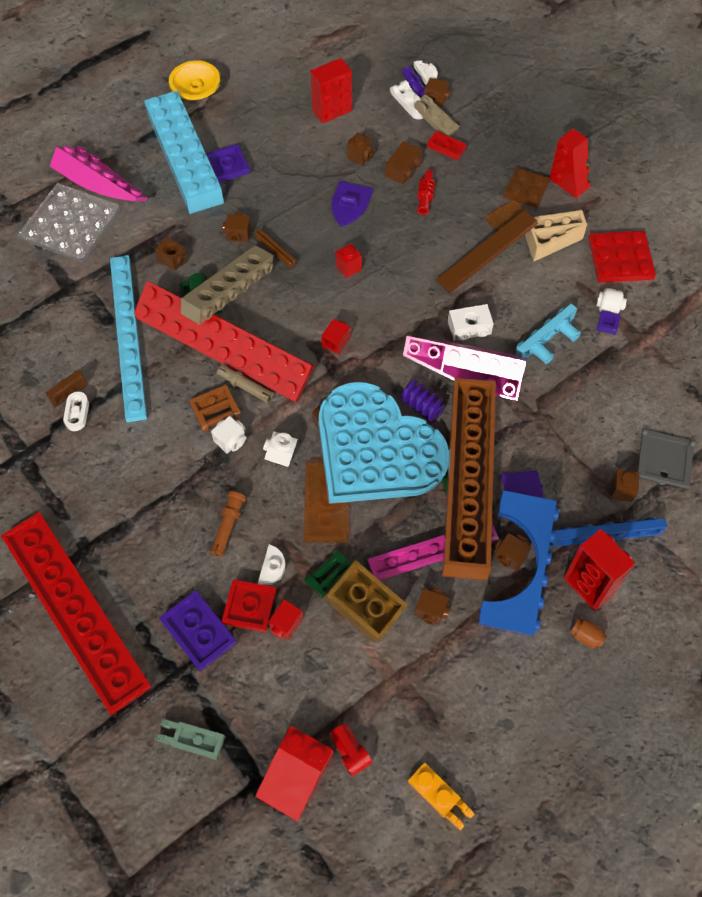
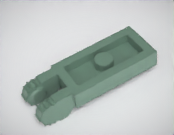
(193, 739)

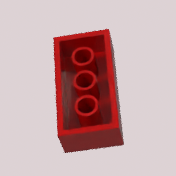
(598, 569)

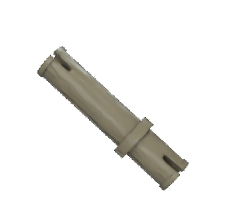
(244, 383)

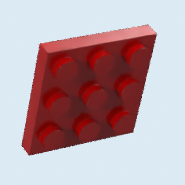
(621, 256)

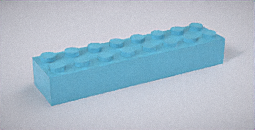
(184, 152)

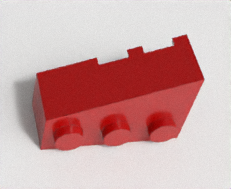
(569, 163)

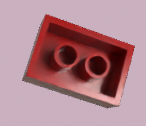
(331, 90)

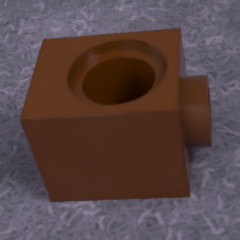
(171, 253)

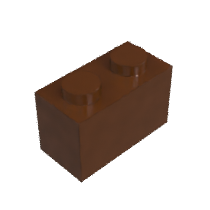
(403, 163)

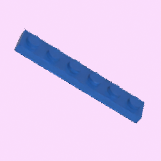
(625, 530)

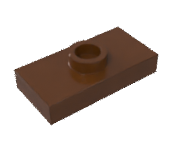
(66, 387)

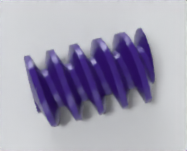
(422, 401)

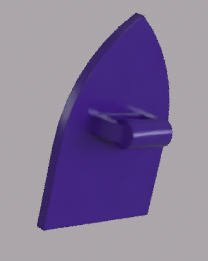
(350, 202)

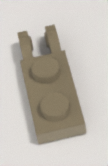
(435, 116)

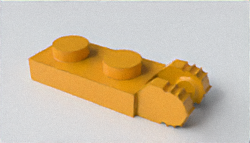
(439, 794)

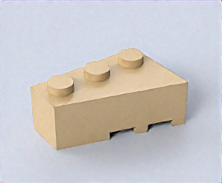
(555, 233)

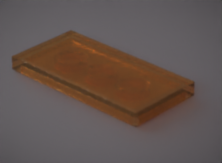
(322, 520)

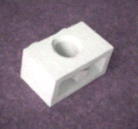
(461, 320)

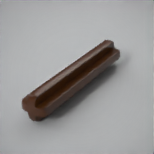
(275, 248)

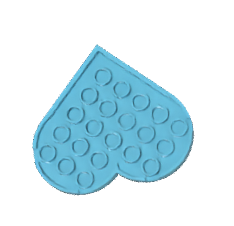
(374, 449)

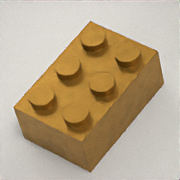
(365, 601)

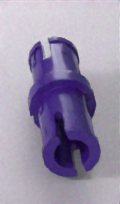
(414, 81)

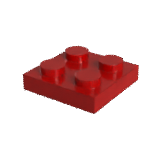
(249, 606)

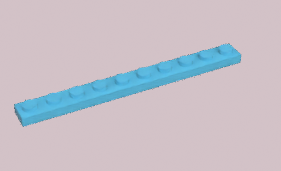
(128, 340)

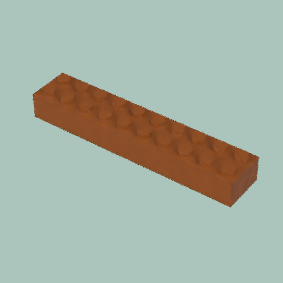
(470, 480)

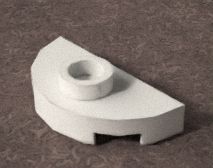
(425, 71)
(273, 567)

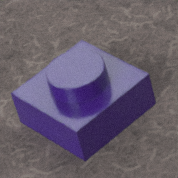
(608, 322)

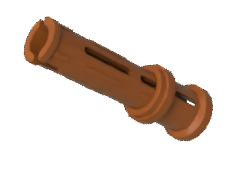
(230, 514)

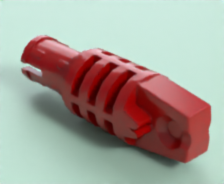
(425, 192)

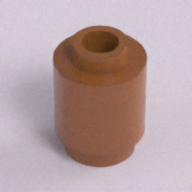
(588, 633)

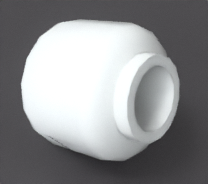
(611, 300)

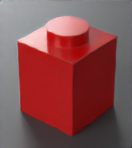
(348, 260)
(336, 336)
(285, 620)

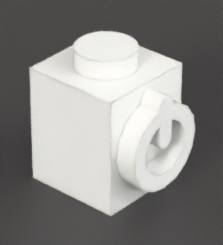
(229, 434)
(280, 448)

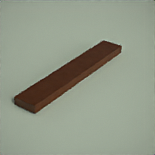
(487, 251)

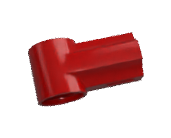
(353, 754)

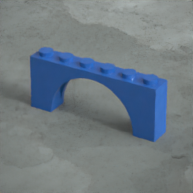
(536, 519)

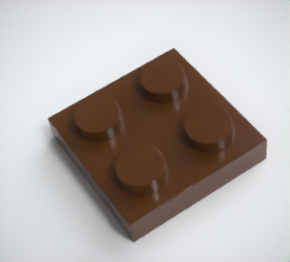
(526, 187)

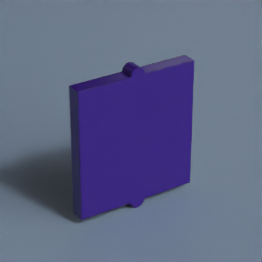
(523, 483)

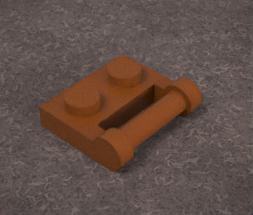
(213, 402)

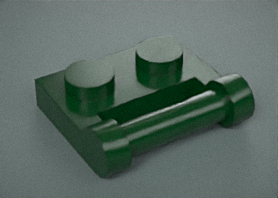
(324, 587)

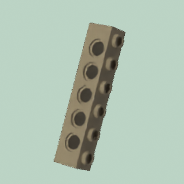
(226, 285)

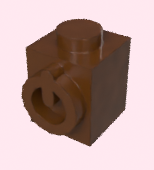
(438, 91)
(360, 149)
(237, 227)
(512, 551)
(432, 606)

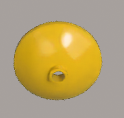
(194, 80)

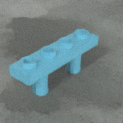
(559, 323)

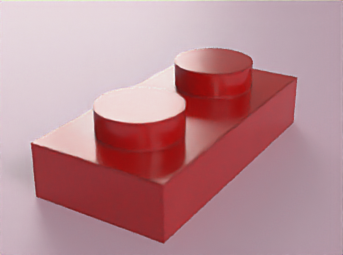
(446, 145)

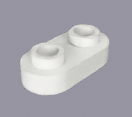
(76, 413)

